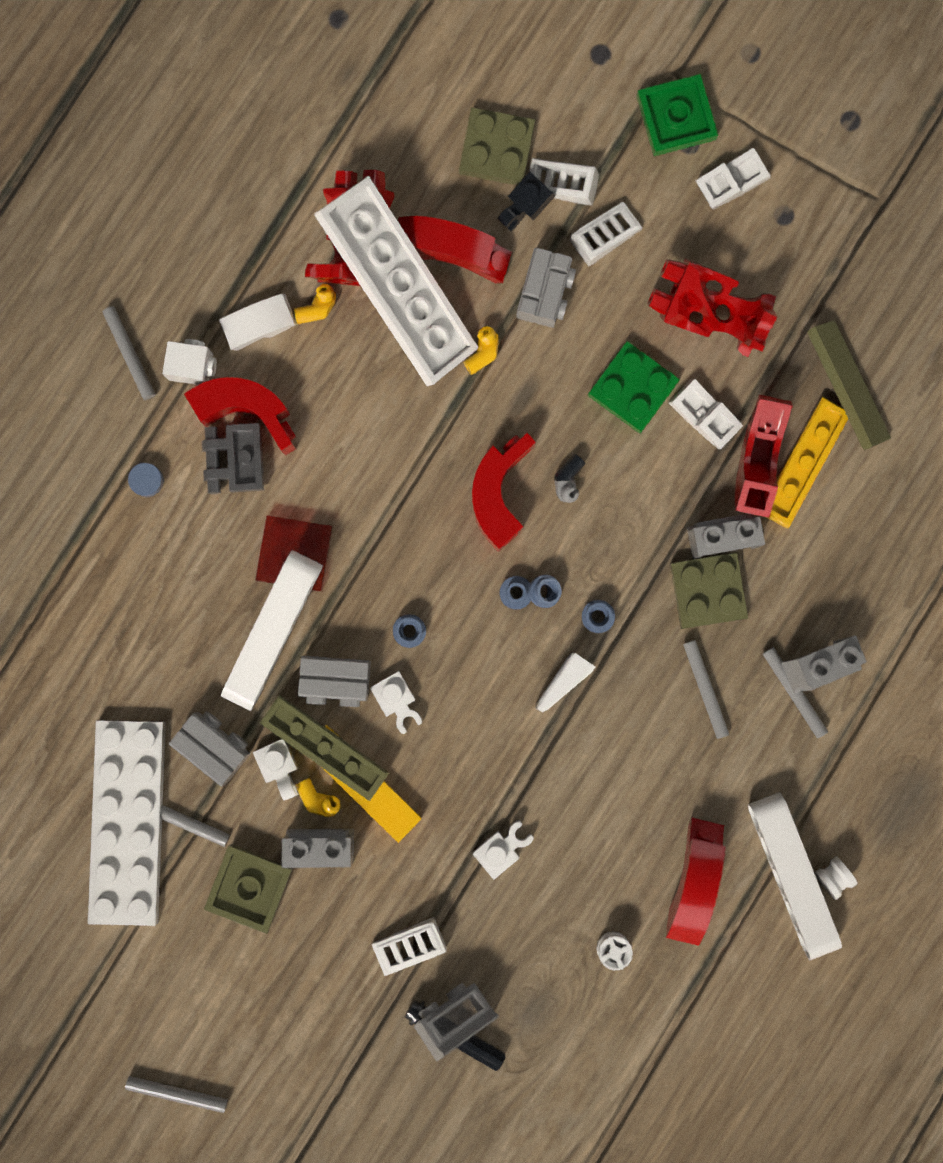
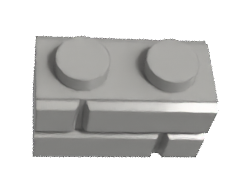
(544, 288)
(334, 679)
(210, 747)

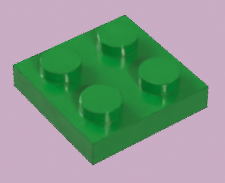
(677, 115)
(633, 387)

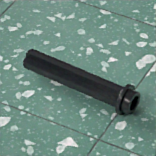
(474, 1046)

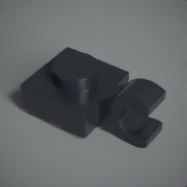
(529, 199)

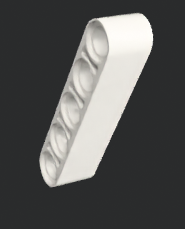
(271, 630)
(794, 876)

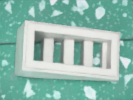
(578, 172)
(585, 249)
(568, 676)
(434, 934)

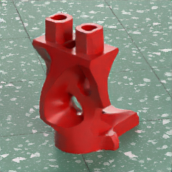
(337, 270)
(748, 319)

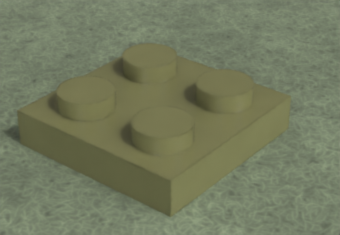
(496, 146)
(708, 591)
(248, 889)

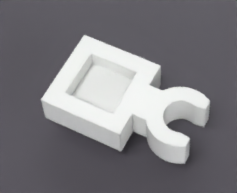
(395, 696)
(498, 852)

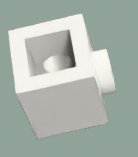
(189, 362)

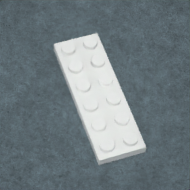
(396, 281)
(126, 823)

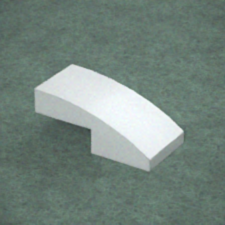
(733, 179)
(257, 321)
(705, 414)

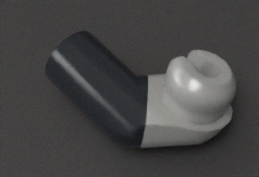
(565, 479)

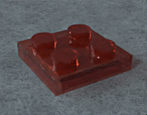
(285, 535)

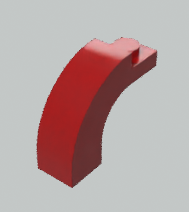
(457, 245)
(239, 395)
(759, 456)
(488, 506)
(699, 882)

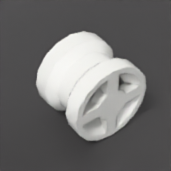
(836, 878)
(618, 956)

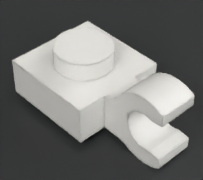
(276, 764)

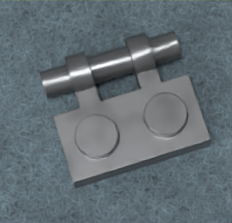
(244, 458)

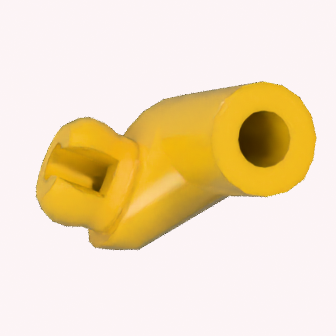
(320, 306)
(486, 352)
(316, 802)

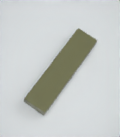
(848, 384)
(324, 747)

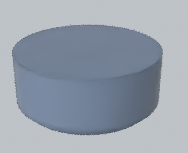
(145, 479)

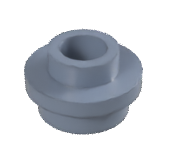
(553, 591)
(505, 595)
(605, 608)
(400, 625)

